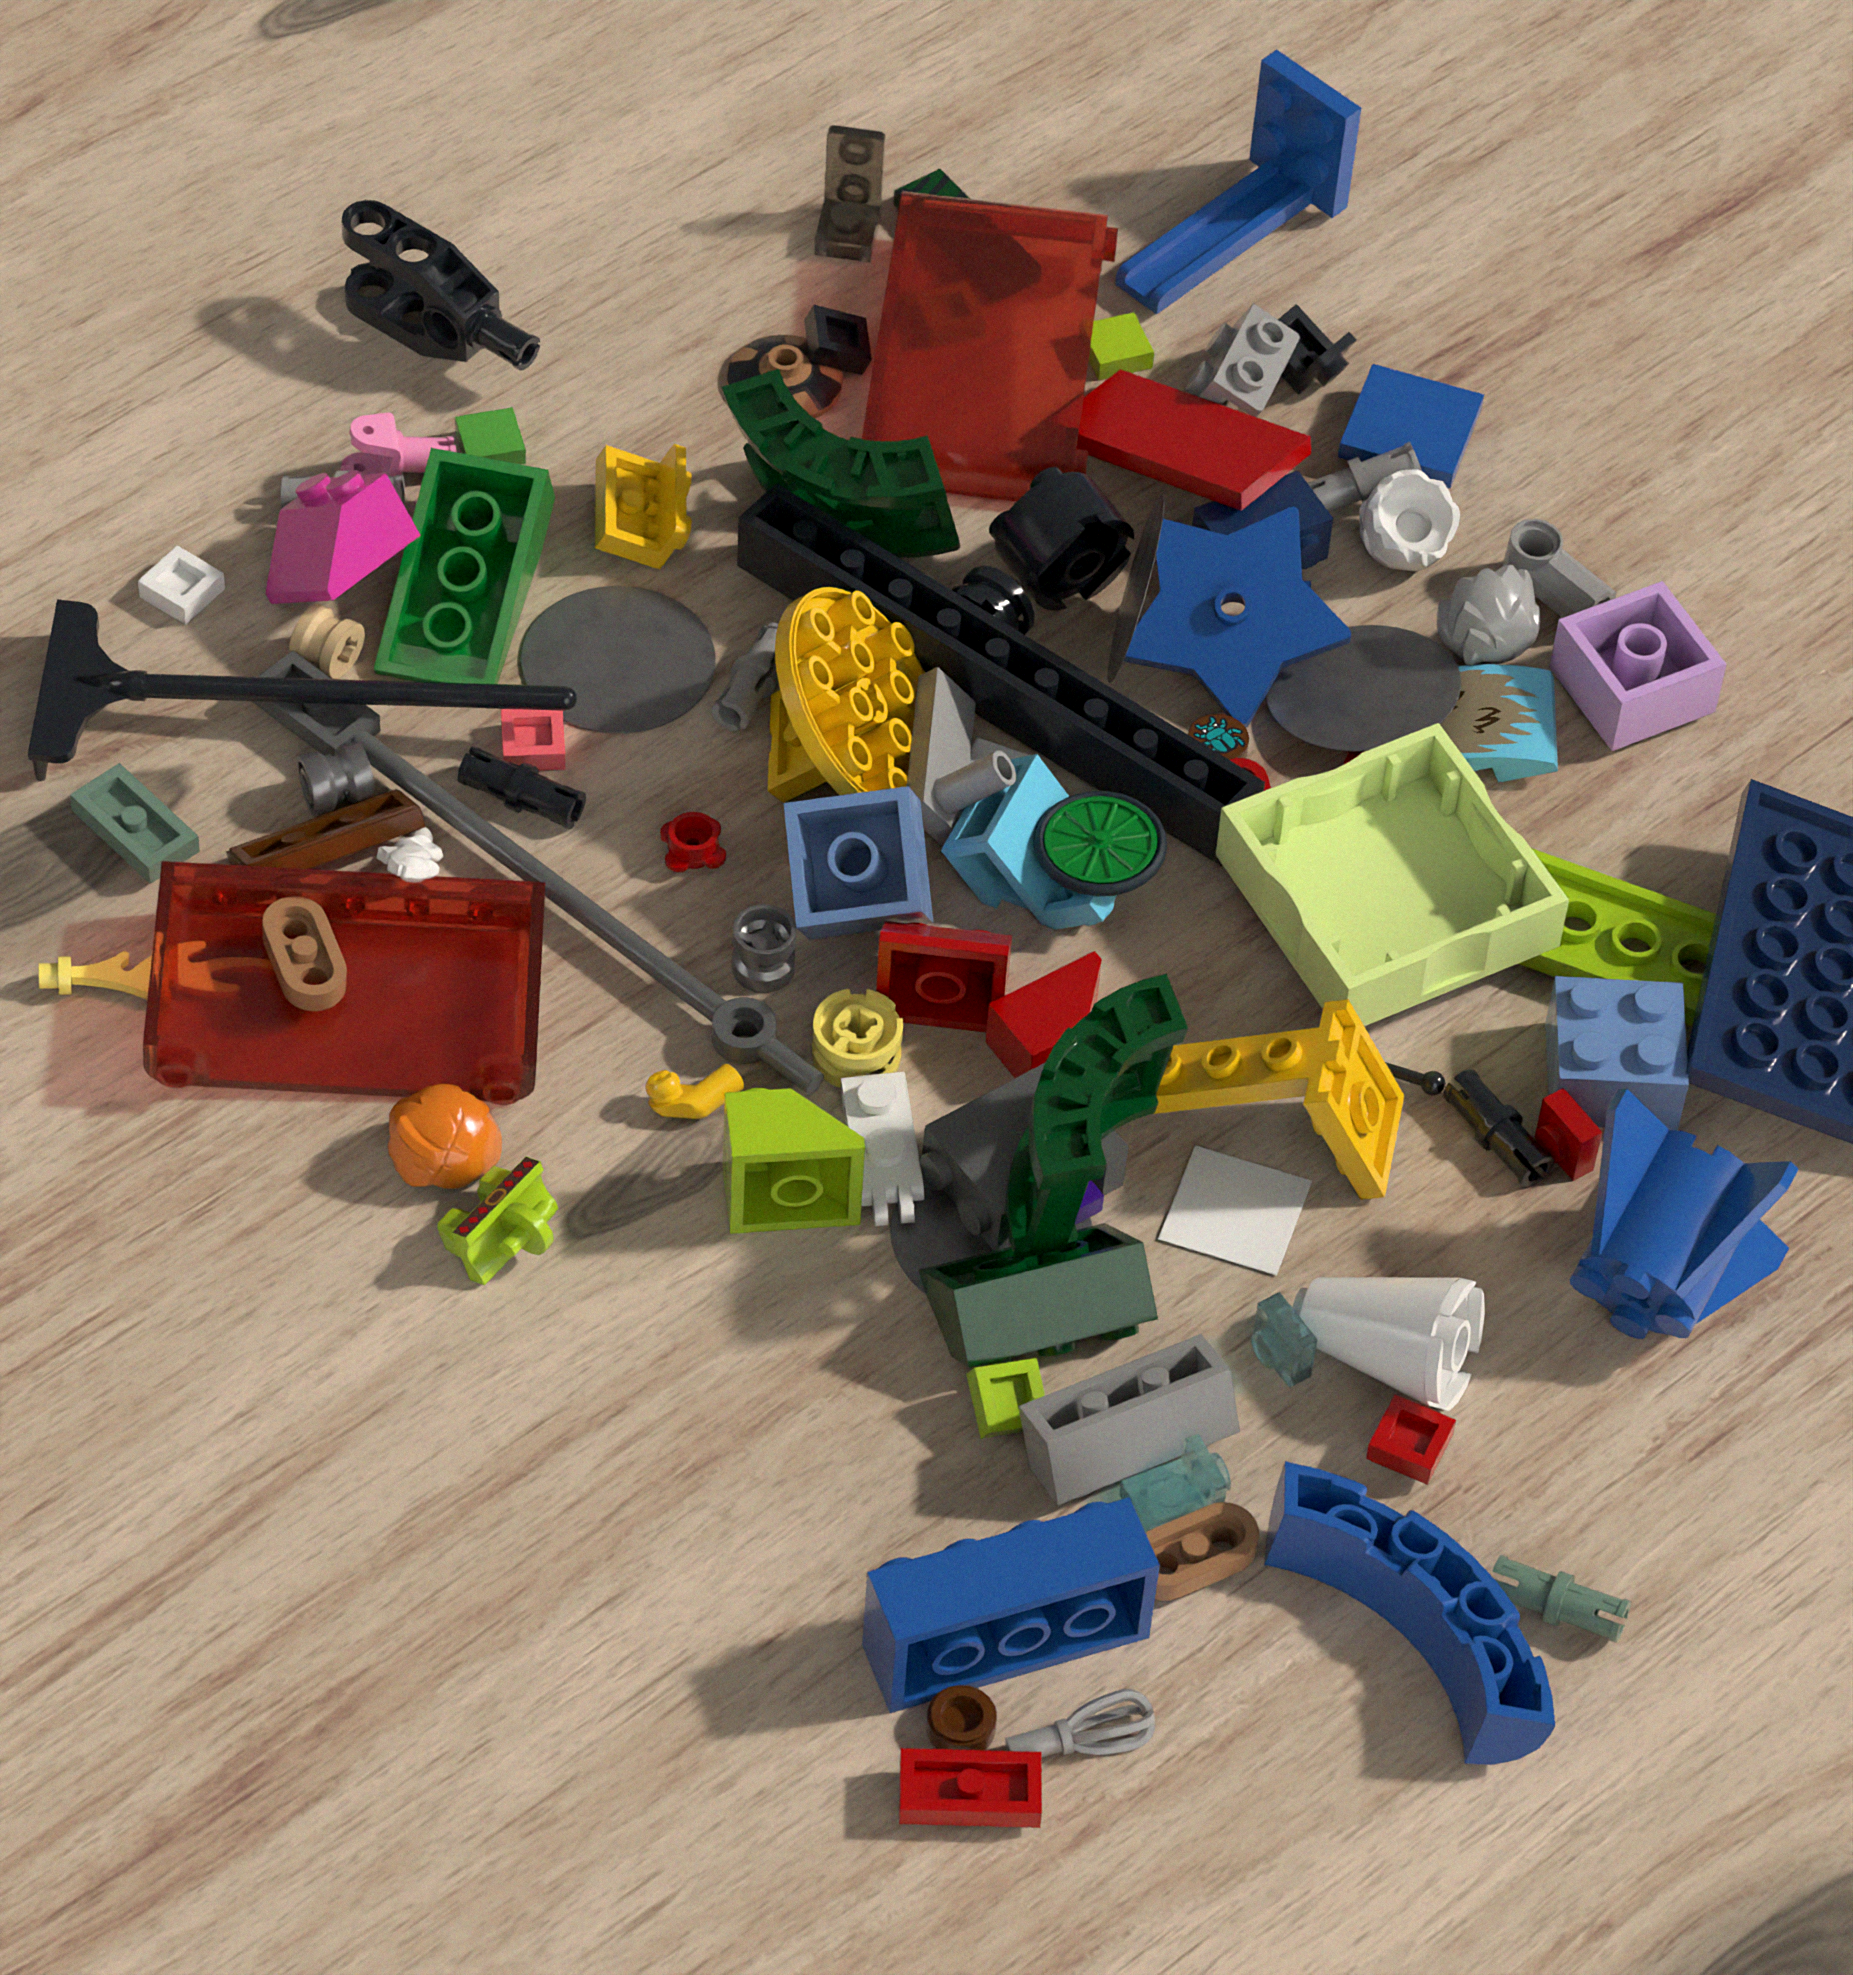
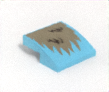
(1505, 720)

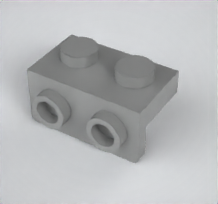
(1245, 361)

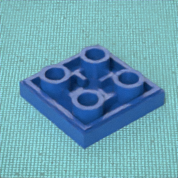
(1411, 408)

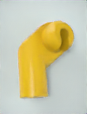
(691, 1101)

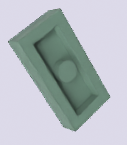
(134, 822)

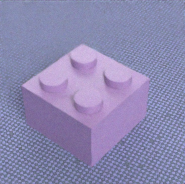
(1637, 665)

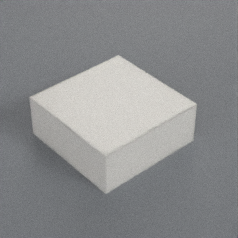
(181, 585)

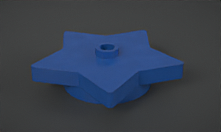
(1240, 653)

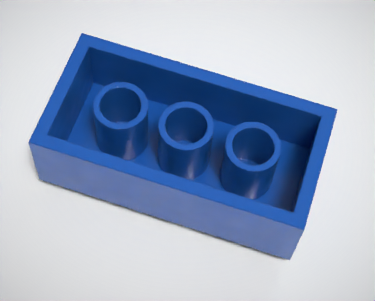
(1009, 1603)

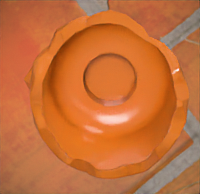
(443, 1138)

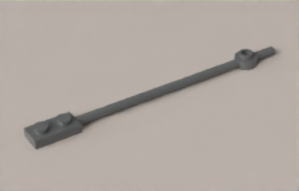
(336, 724)

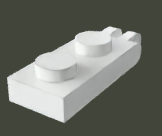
(882, 1114)

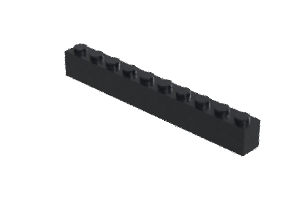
(1006, 673)

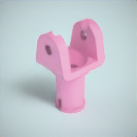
(387, 449)

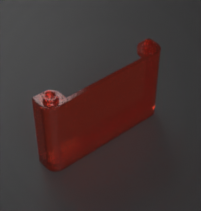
(988, 338)
(432, 996)

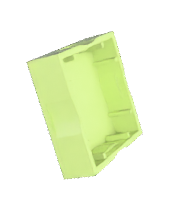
(1391, 877)

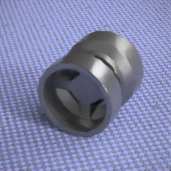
(332, 778)
(763, 948)

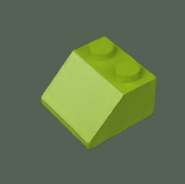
(788, 1164)

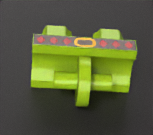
(508, 1219)

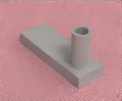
(941, 756)

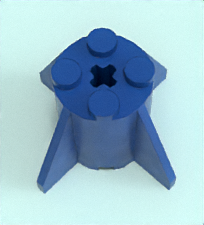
(1675, 1225)

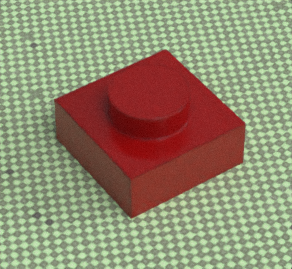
(1568, 1134)
(1411, 1439)

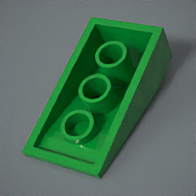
(467, 569)

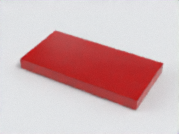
(1187, 440)

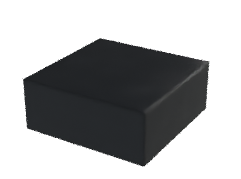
(838, 339)

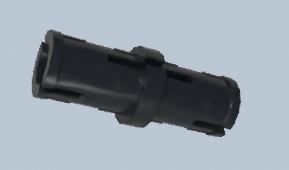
(521, 787)
(1498, 1128)

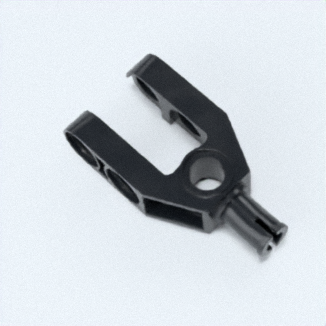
(452, 294)

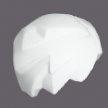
(1408, 520)

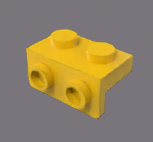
(641, 505)

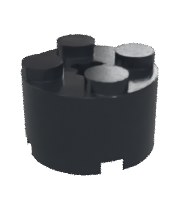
(1062, 538)

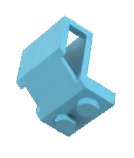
(997, 852)

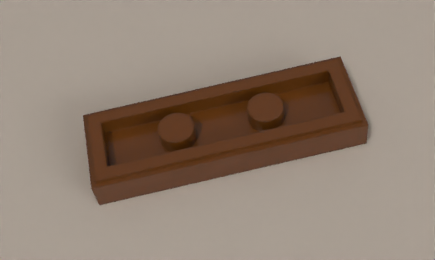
(333, 834)

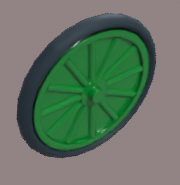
(1100, 843)

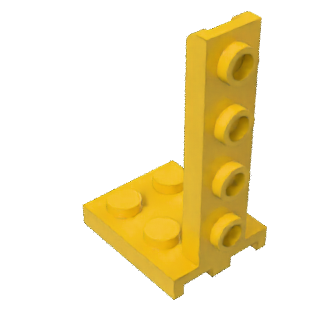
(1335, 1068)

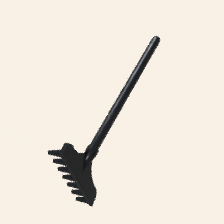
(84, 680)

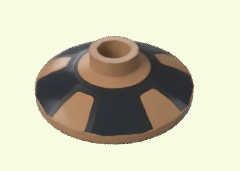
(811, 384)

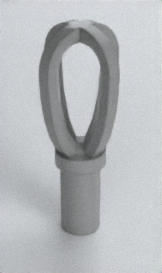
(1067, 1737)

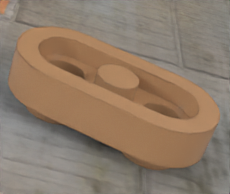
(307, 958)
(1189, 1551)

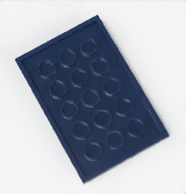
(1780, 966)

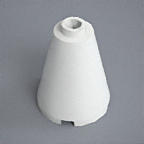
(1399, 1330)

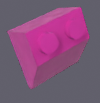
(335, 536)

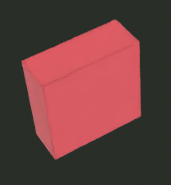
(533, 738)

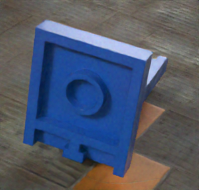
(1303, 157)

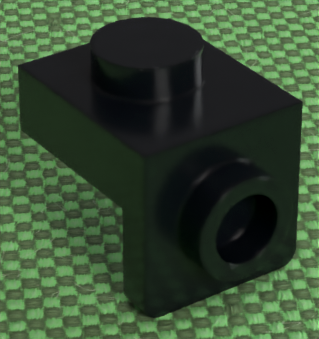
(1314, 354)

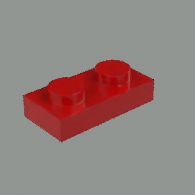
(970, 1787)

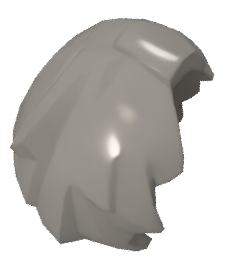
(1490, 616)

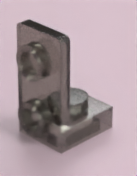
(851, 194)

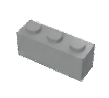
(1128, 1419)

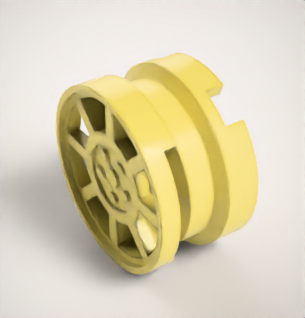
(856, 1035)

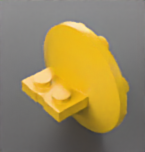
(841, 697)

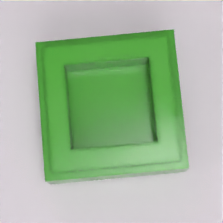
(491, 435)

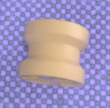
(327, 640)

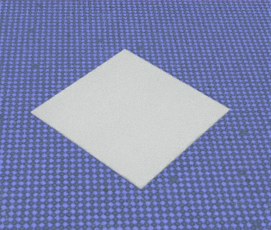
(1235, 1210)

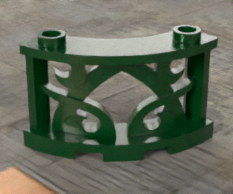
(874, 487)
(1089, 1087)

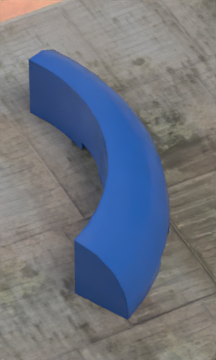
(1429, 1594)

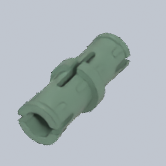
(1562, 1599)

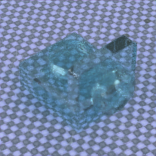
(1178, 1485)

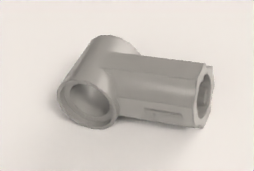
(1555, 574)

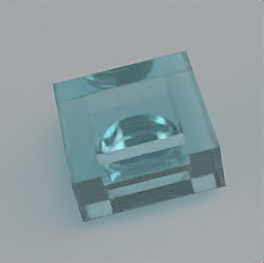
(1283, 1340)

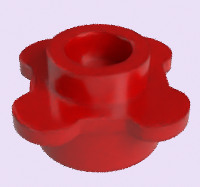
(692, 842)

